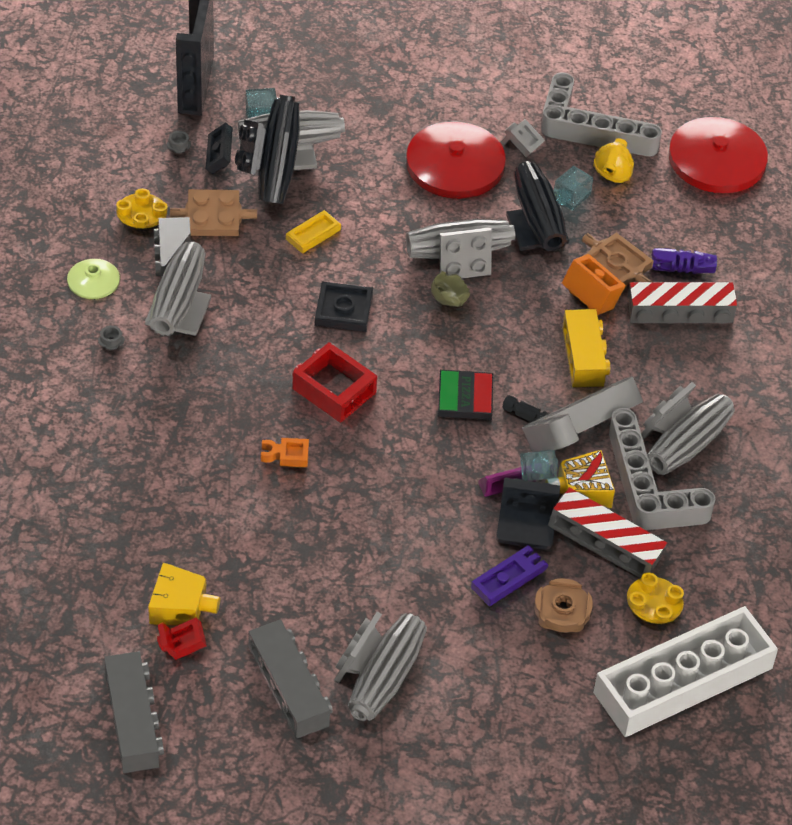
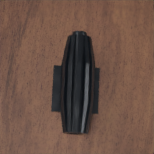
(271, 149)
(541, 218)

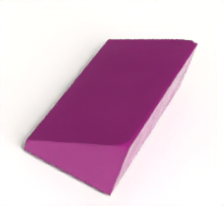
(494, 483)

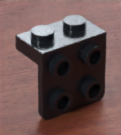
(526, 513)

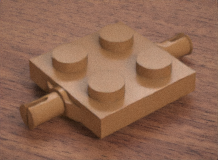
(214, 212)
(620, 258)

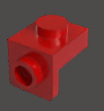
(181, 639)

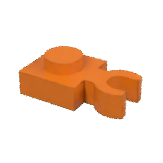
(291, 452)

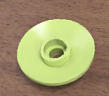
(93, 278)

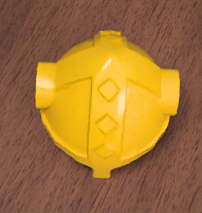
(617, 158)

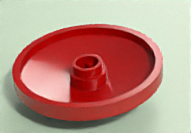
(718, 155)
(455, 160)

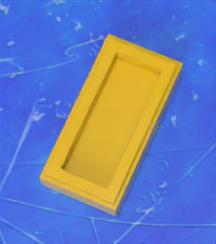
(313, 231)

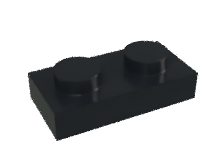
(219, 148)

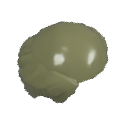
(449, 289)

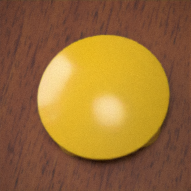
(141, 209)
(655, 599)

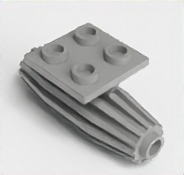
(314, 129)
(462, 245)
(176, 301)
(685, 428)
(380, 662)

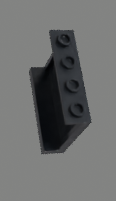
(195, 58)

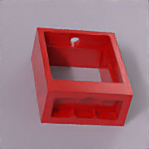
(349, 400)

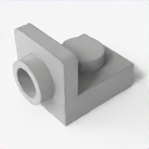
(523, 137)

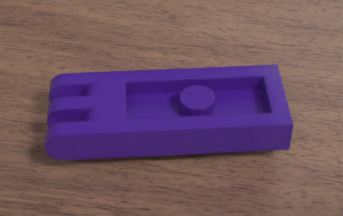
(508, 575)

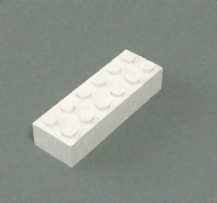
(685, 671)

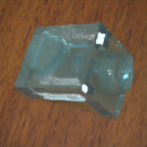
(539, 465)

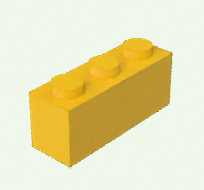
(585, 348)

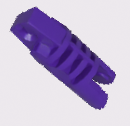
(683, 261)

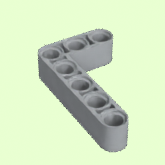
(590, 127)
(562, 426)
(648, 506)

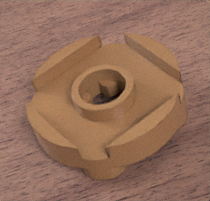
(560, 619)

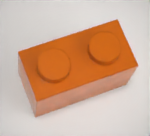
(593, 284)

